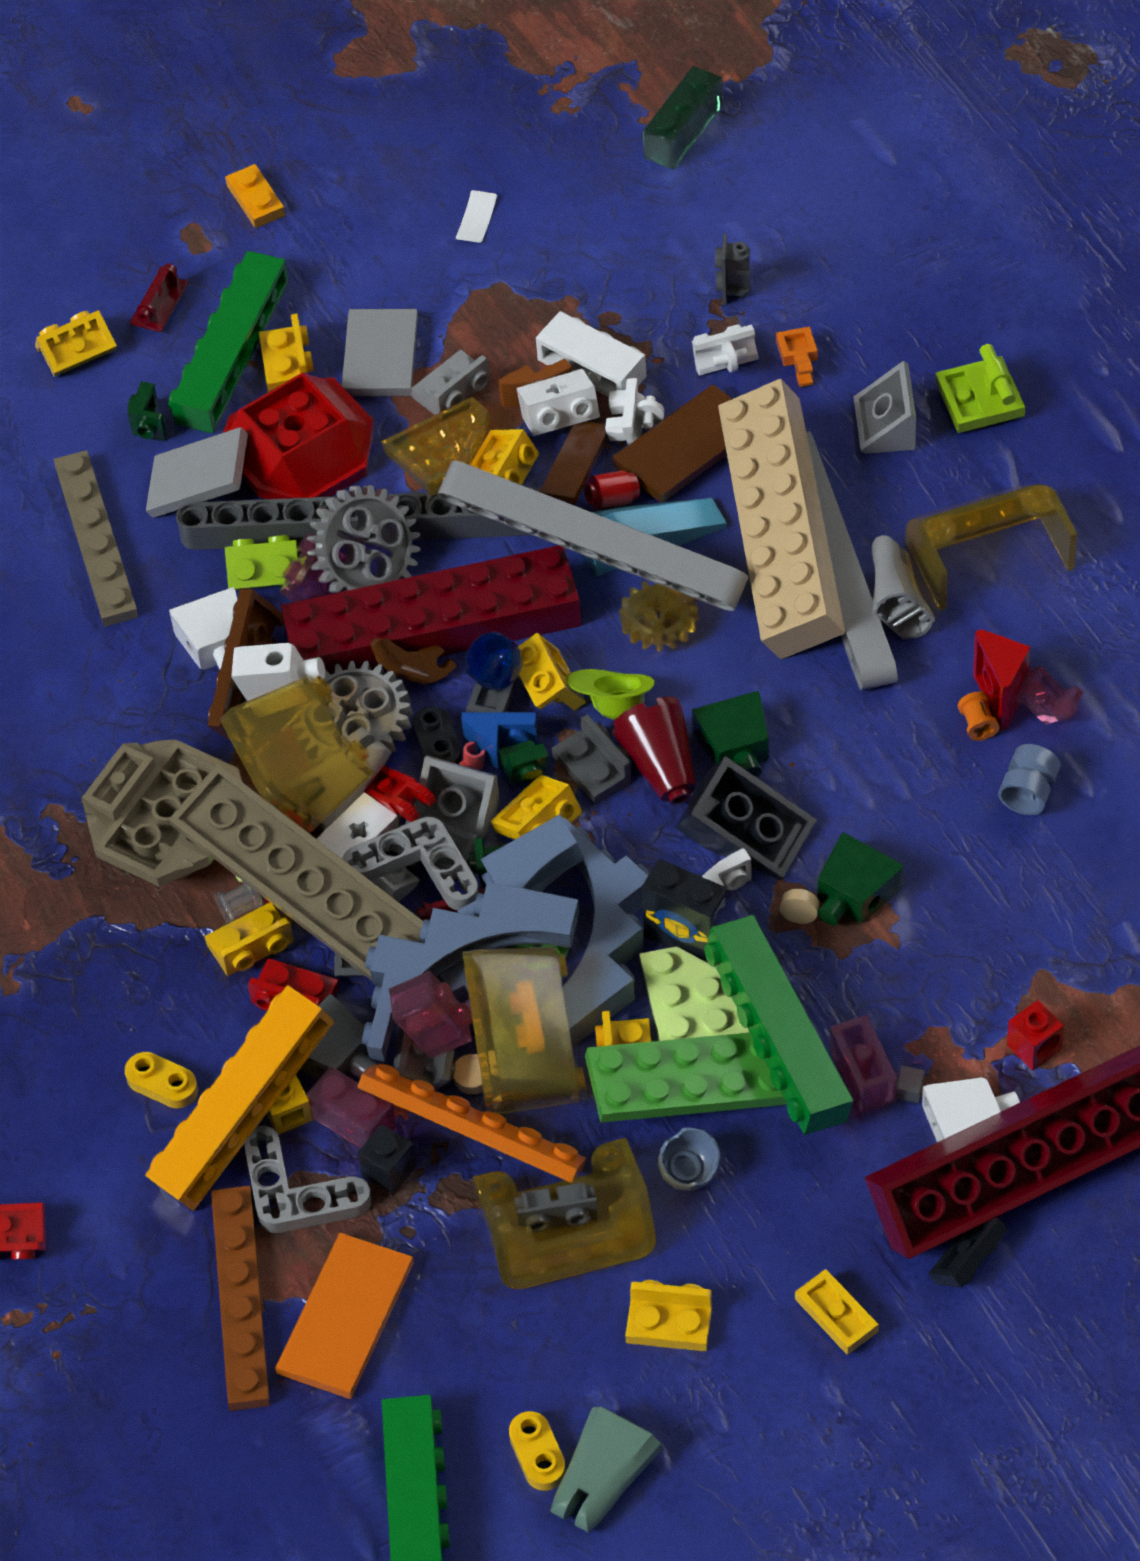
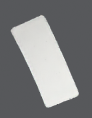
(476, 216)

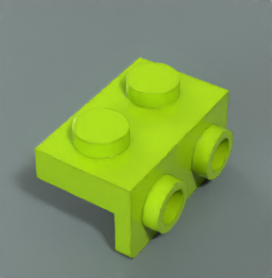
(259, 564)

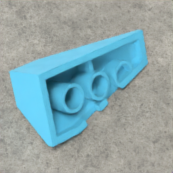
(669, 521)

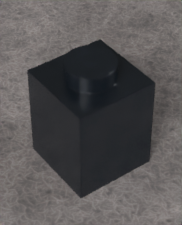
(387, 1159)

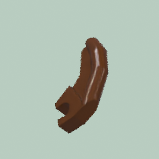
(412, 665)

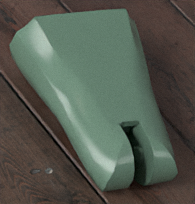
(603, 1467)

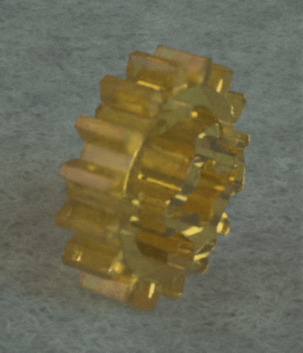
(640, 616)

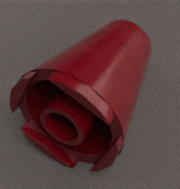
(659, 747)

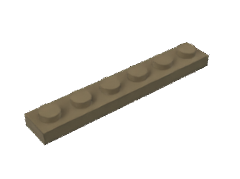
(95, 538)

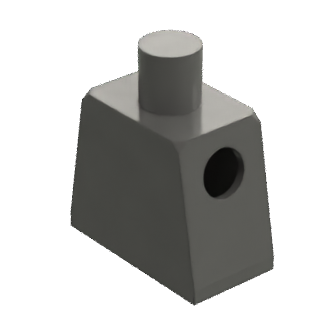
(340, 1046)

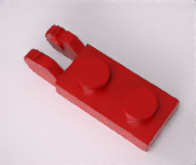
(398, 792)

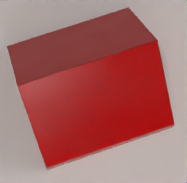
(1000, 670)

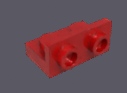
(278, 975)

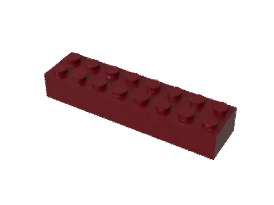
(441, 608)
(1010, 1157)

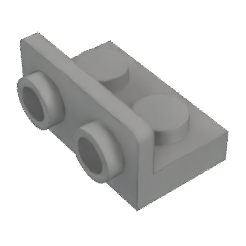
(452, 382)

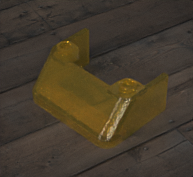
(983, 516)

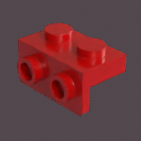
(22, 1229)

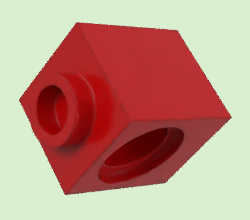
(1035, 1035)

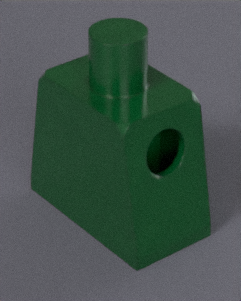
(733, 730)
(856, 881)

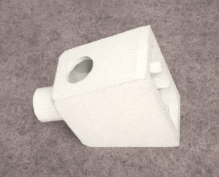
(205, 626)
(270, 666)
(961, 1104)

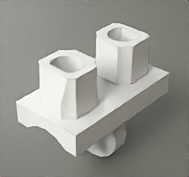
(724, 349)
(636, 410)

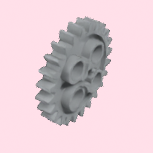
(372, 513)
(366, 691)

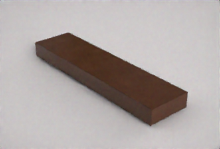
(575, 462)

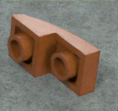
(524, 376)

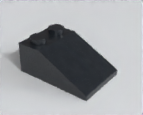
(743, 812)

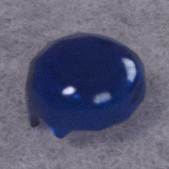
(494, 661)

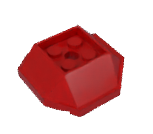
(304, 439)

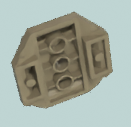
(132, 806)

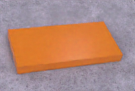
(344, 1315)

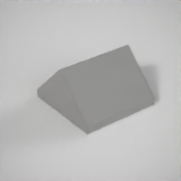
(887, 413)
(462, 795)

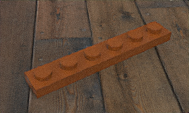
(240, 1298)

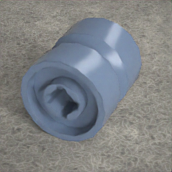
(1029, 779)

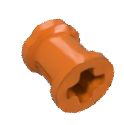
(978, 716)

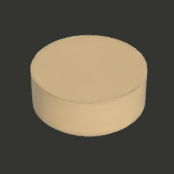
(799, 906)
(467, 1074)

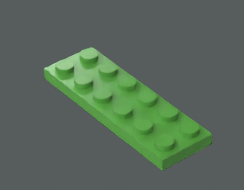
(679, 1077)

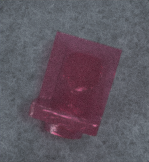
(1047, 697)

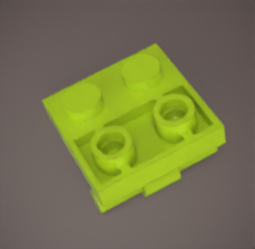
(980, 392)

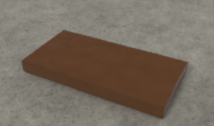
(678, 446)

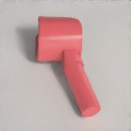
(470, 760)

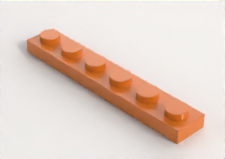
(481, 1126)

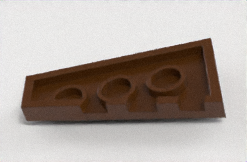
(251, 626)

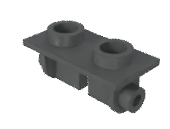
(735, 265)
(574, 1207)

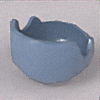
(689, 1159)

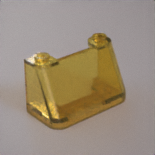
(297, 750)
(521, 1028)
(618, 1235)

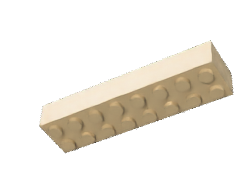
(781, 519)

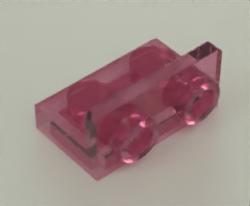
(301, 580)

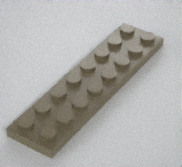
(291, 868)

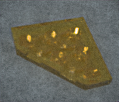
(434, 443)

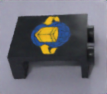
(679, 908)

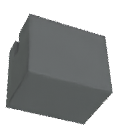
(910, 1084)

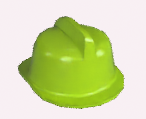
(611, 691)

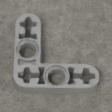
(425, 850)
(292, 1200)

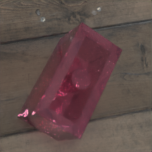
(430, 1014)
(863, 1064)
(347, 1109)

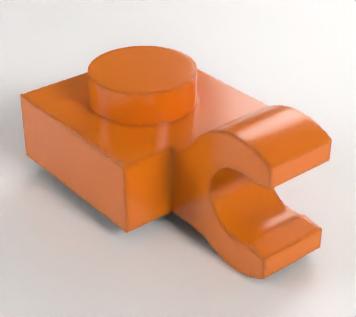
(798, 349)

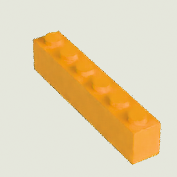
(239, 1097)

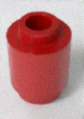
(611, 490)

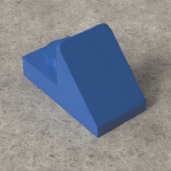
(498, 729)

